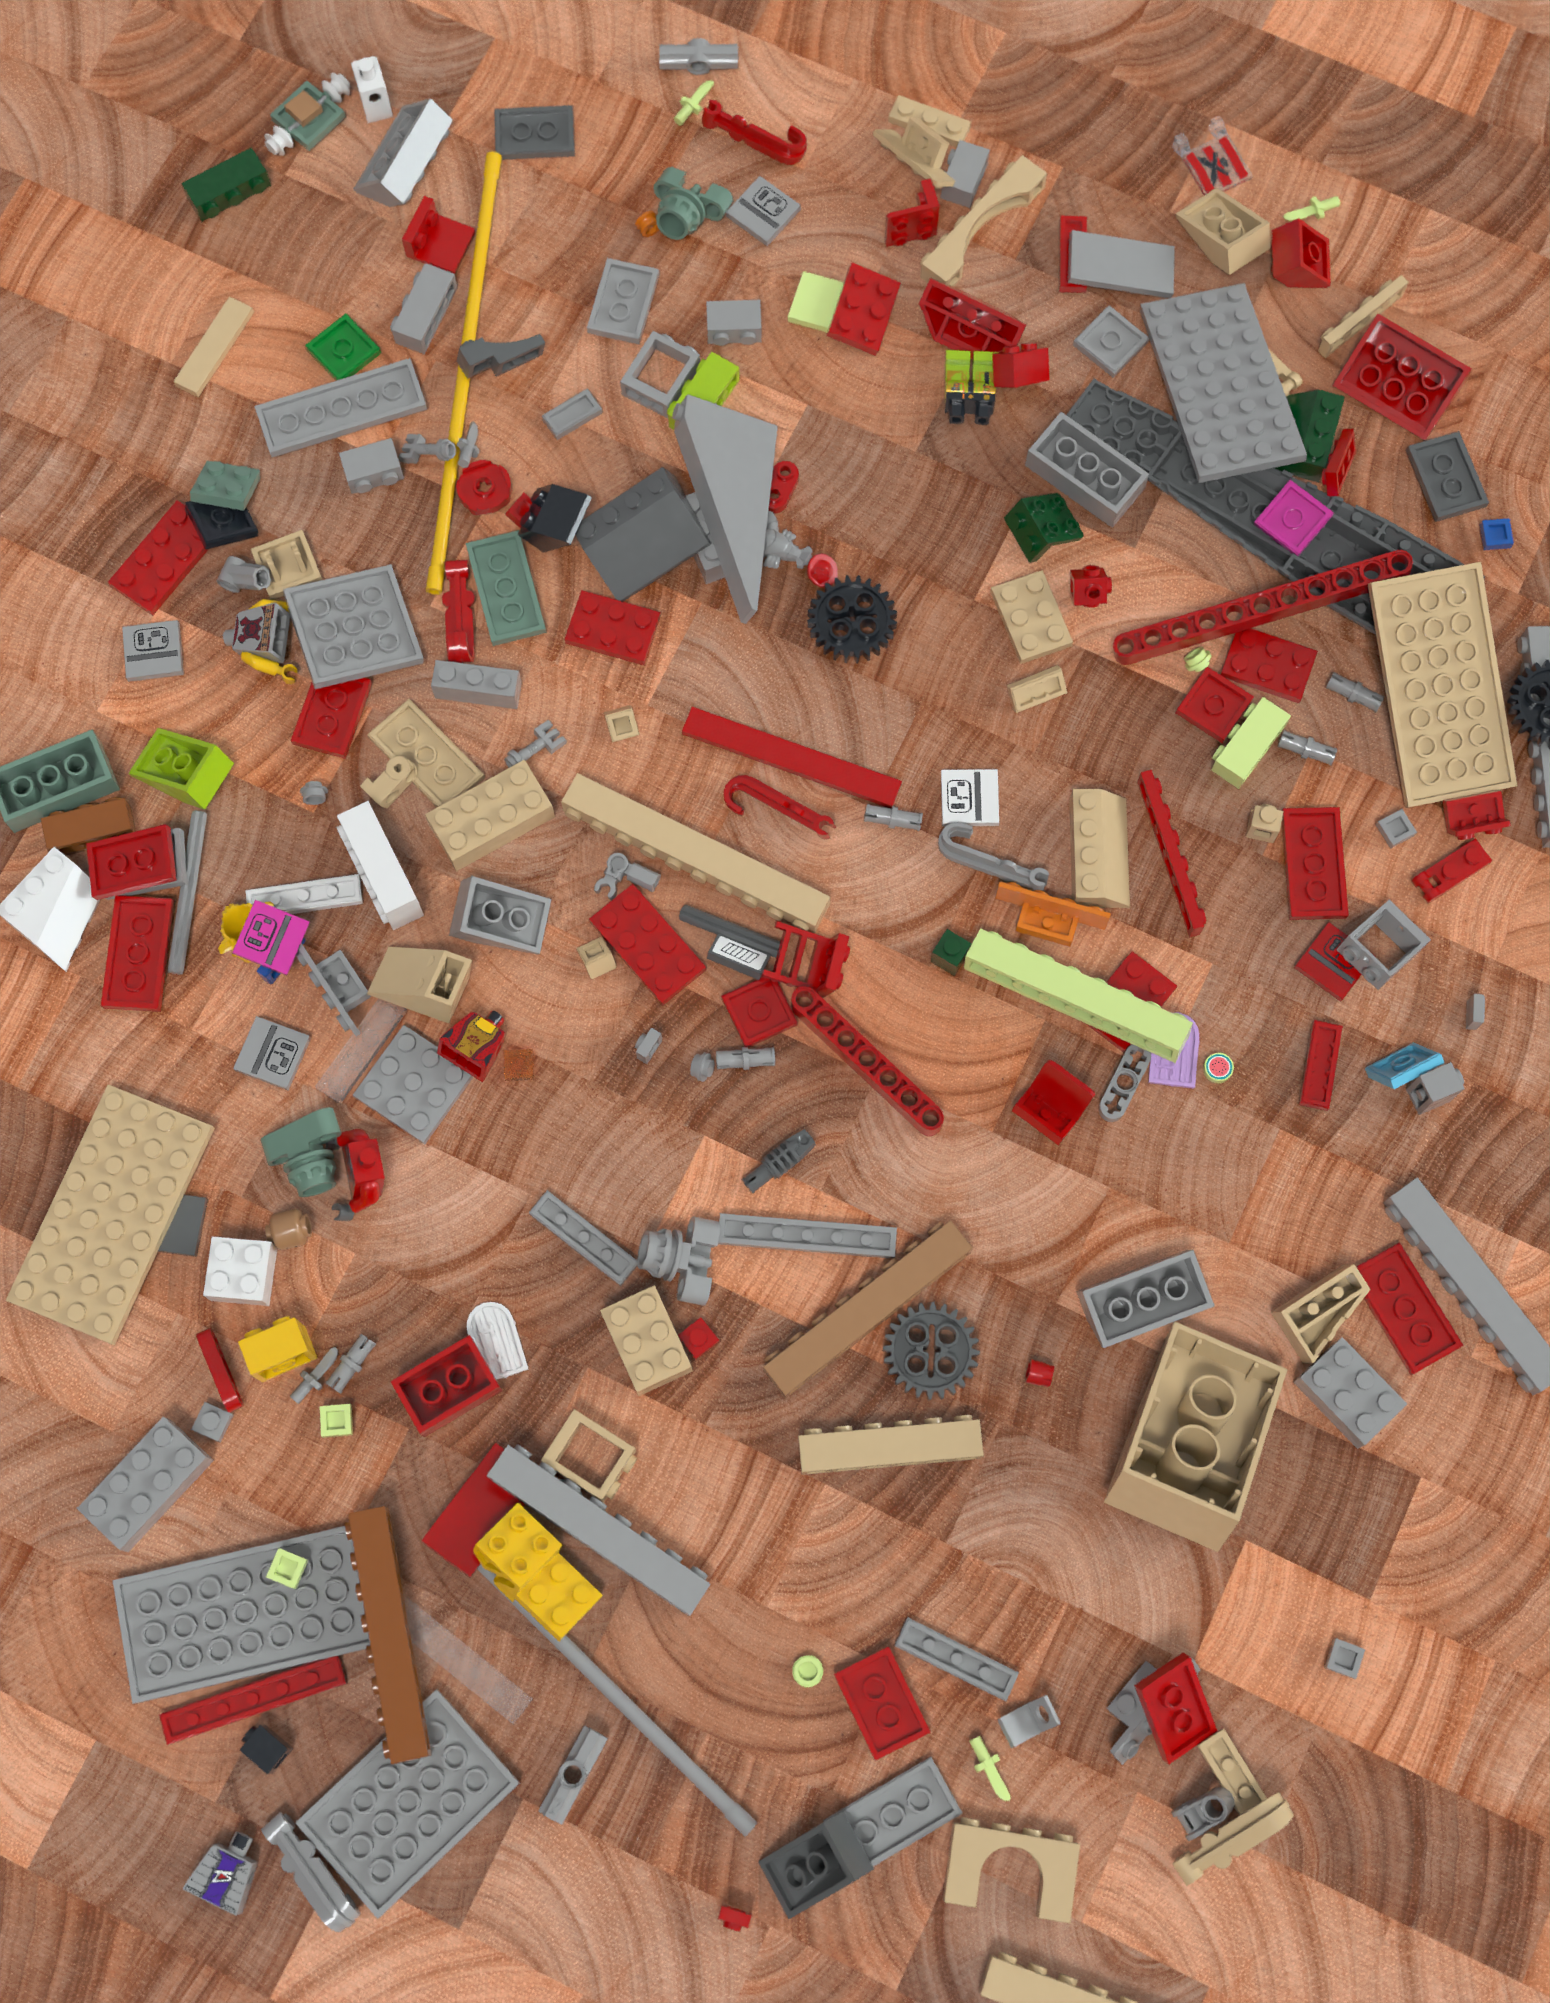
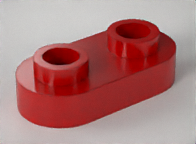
(783, 485)

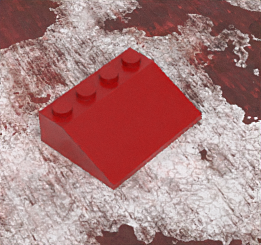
(1402, 377)

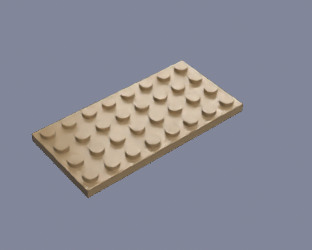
(1442, 684)
(110, 1214)

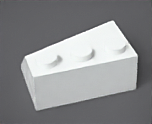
(52, 907)

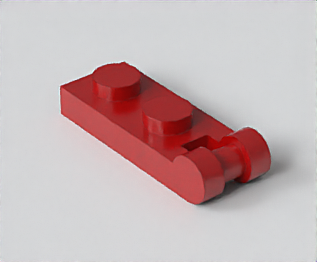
(1452, 870)

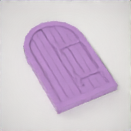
(1184, 1070)

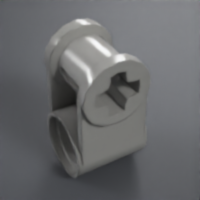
(1199, 1814)

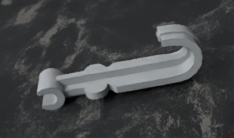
(1004, 869)
(311, 1875)

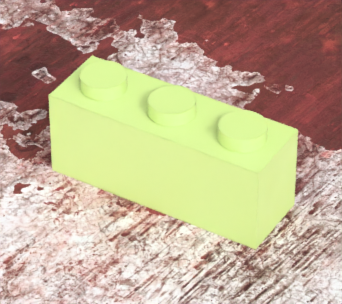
(1249, 742)

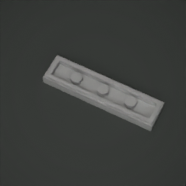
(584, 1238)
(956, 1659)

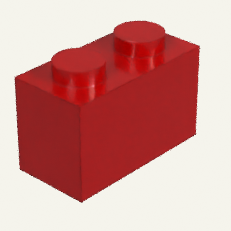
(1021, 365)

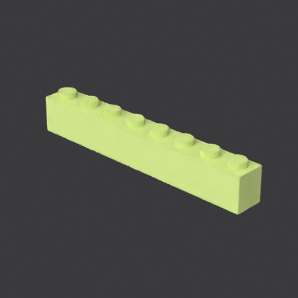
(1078, 995)

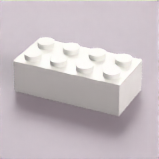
(378, 866)

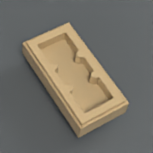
(1037, 689)

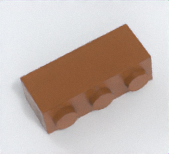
(87, 824)

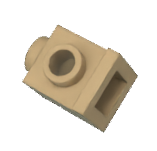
(1266, 819)

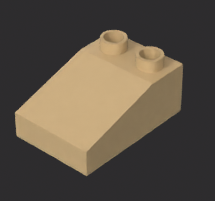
(1197, 1437)

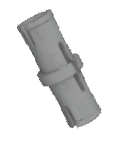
(1355, 692)
(1307, 747)
(893, 817)
(745, 1058)
(350, 1363)

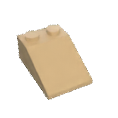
(1225, 230)

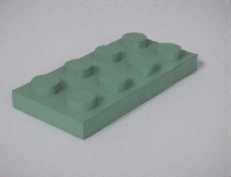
(505, 588)

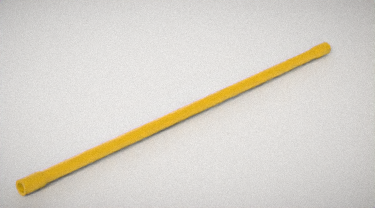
(436, 570)

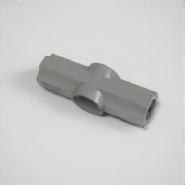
(698, 56)
(562, 1793)

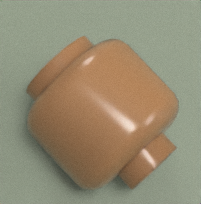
(288, 1229)

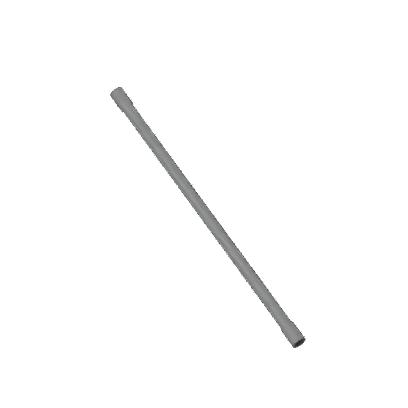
(733, 1811)

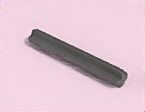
(717, 925)

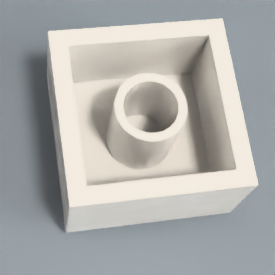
(240, 1271)

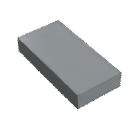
(572, 414)

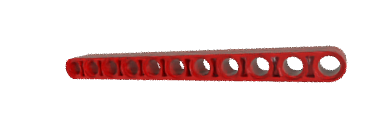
(1250, 617)

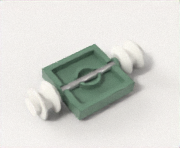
(319, 127)

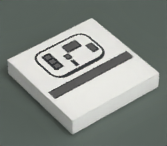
(970, 797)

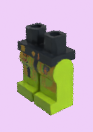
(969, 396)

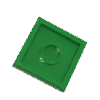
(343, 348)

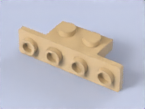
(919, 149)

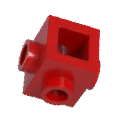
(1089, 586)

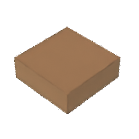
(303, 108)

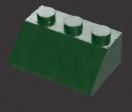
(1317, 420)

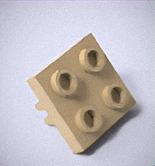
(288, 562)

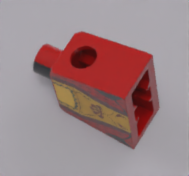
(473, 1043)

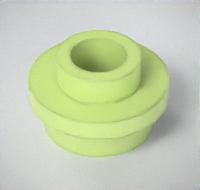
(1197, 659)

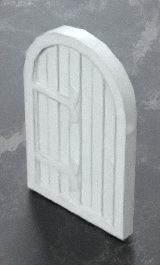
(497, 1339)

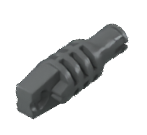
(780, 1160)

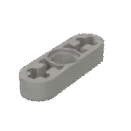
(1123, 1104)

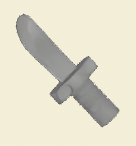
(467, 446)
(311, 1379)

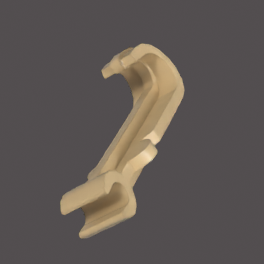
(1235, 1838)

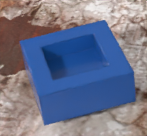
(1496, 534)

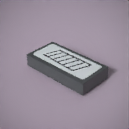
(738, 956)

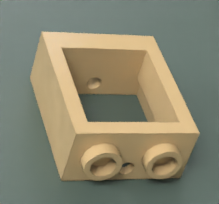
(564, 1439)

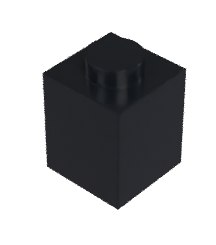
(265, 1748)

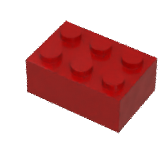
(446, 1386)

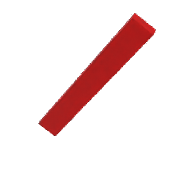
(791, 757)

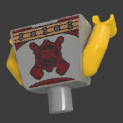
(262, 637)

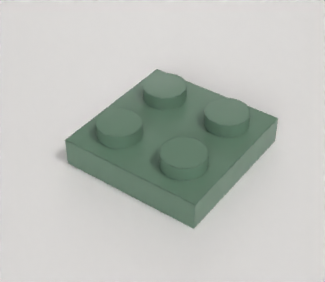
(225, 485)

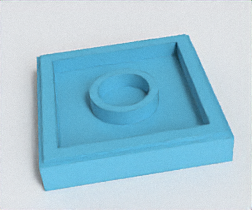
(1404, 1065)

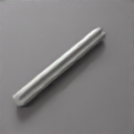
(187, 893)

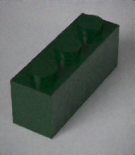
(226, 184)

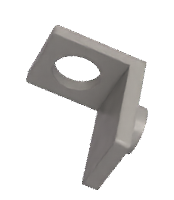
(1027, 1721)

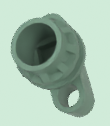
(684, 210)
(301, 1149)

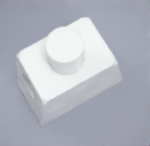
(370, 81)

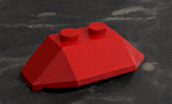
(966, 321)

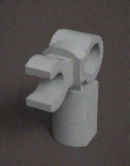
(619, 867)

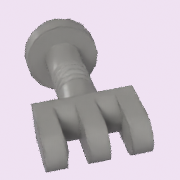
(416, 446)
(544, 740)

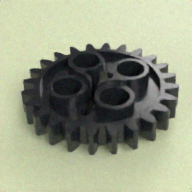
(848, 596)
(1527, 710)

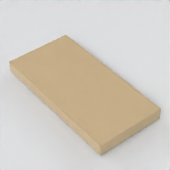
(440, 765)

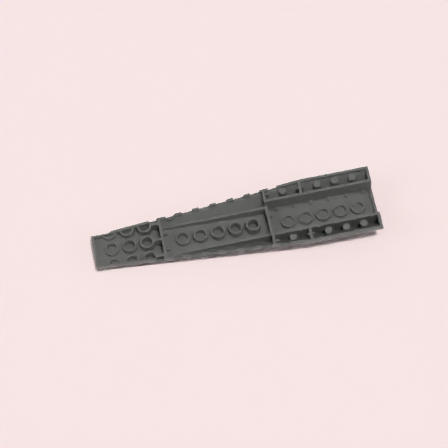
(1235, 502)

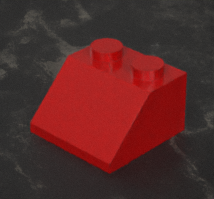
(1300, 256)

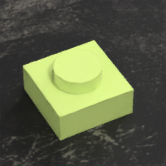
(336, 1420)
(287, 1568)

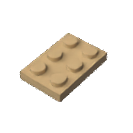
(1031, 617)

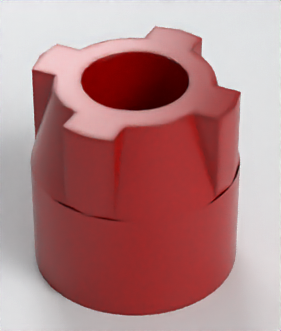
(1039, 1373)

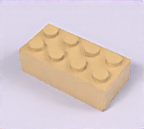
(490, 815)

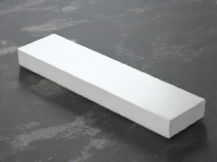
(311, 894)

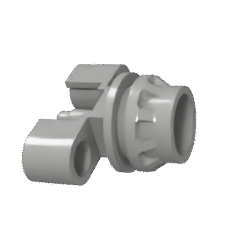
(666, 1253)

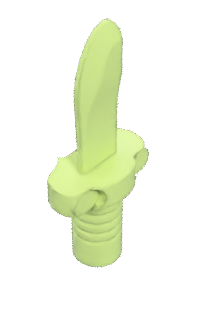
(690, 105)
(1316, 207)
(987, 1763)

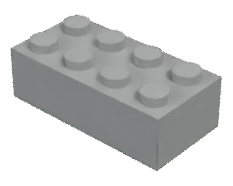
(1086, 469)
(145, 1484)

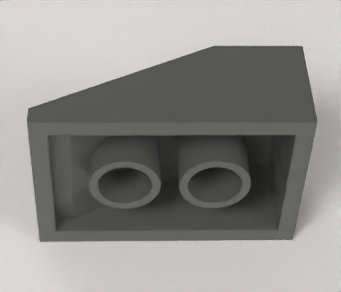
(816, 1865)

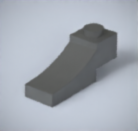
(500, 357)

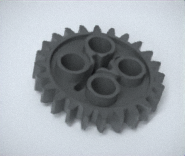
(957, 1352)

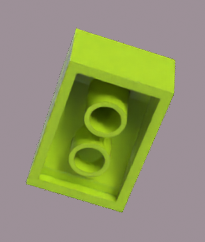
(182, 767)

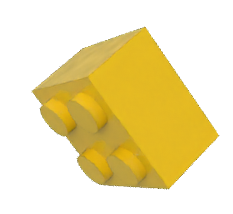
(277, 1349)

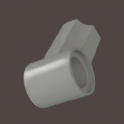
(239, 574)

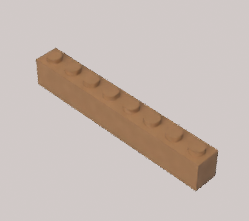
(867, 1309)

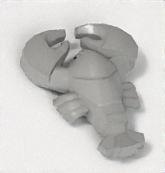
(779, 546)

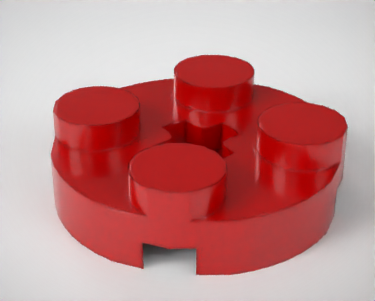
(484, 502)

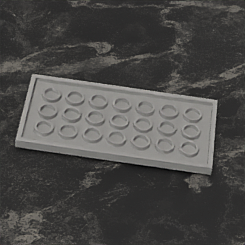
(1222, 383)
(231, 1622)

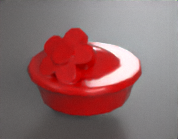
(822, 570)

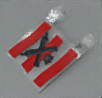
(1214, 162)

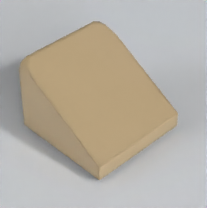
(621, 723)
(596, 957)

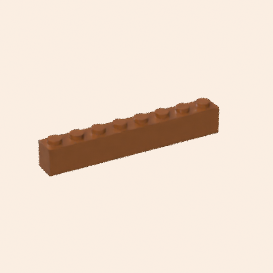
(389, 1635)

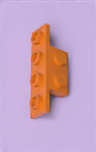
(1049, 916)

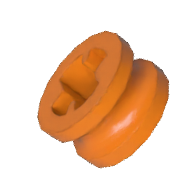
(647, 224)

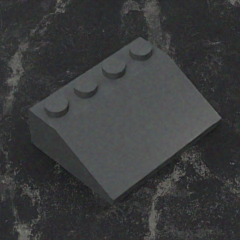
(642, 534)

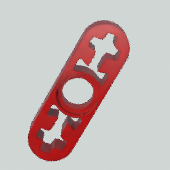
(219, 1370)

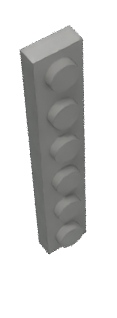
(807, 1236)

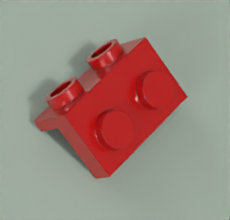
(1475, 814)

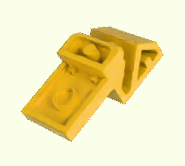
(535, 1573)

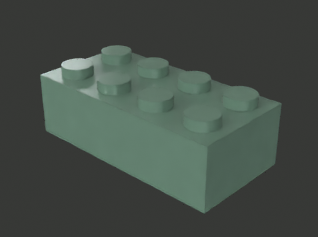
(55, 780)

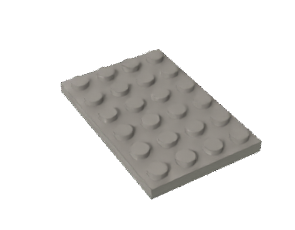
(400, 1819)

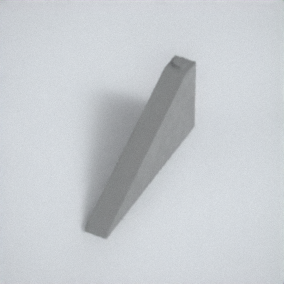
(732, 477)

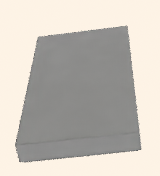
(1121, 264)
(901, 1811)

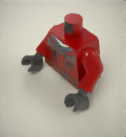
(362, 1169)

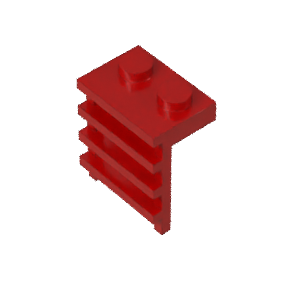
(825, 963)

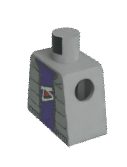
(225, 1875)

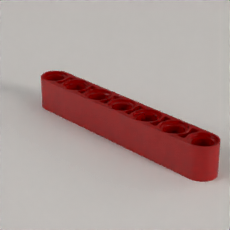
(873, 1073)

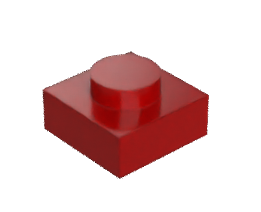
(519, 508)
(698, 1338)
(734, 1918)

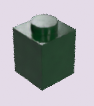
(950, 952)

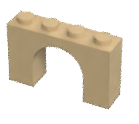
(1055, 1859)

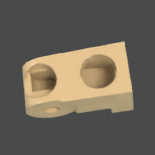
(392, 782)

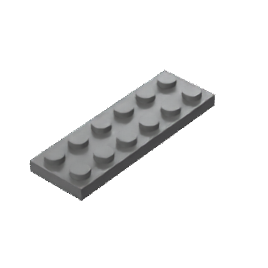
(340, 407)

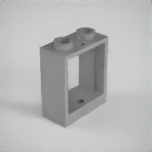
(648, 395)
(1388, 919)

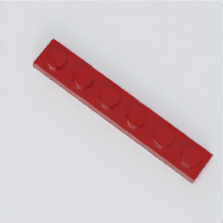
(1168, 844)

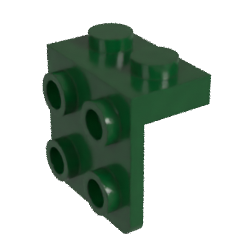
(1041, 523)

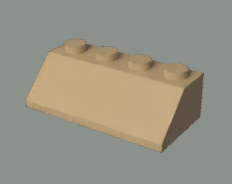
(1099, 849)

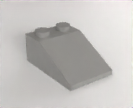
(499, 916)

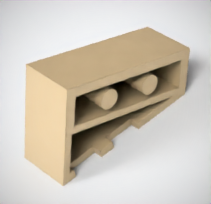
(1320, 1310)

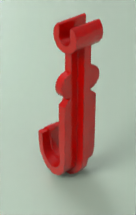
(755, 136)
(458, 616)
(776, 801)

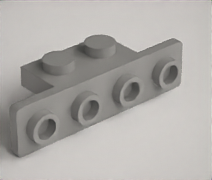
(340, 982)
(1129, 1711)

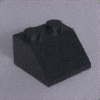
(553, 517)

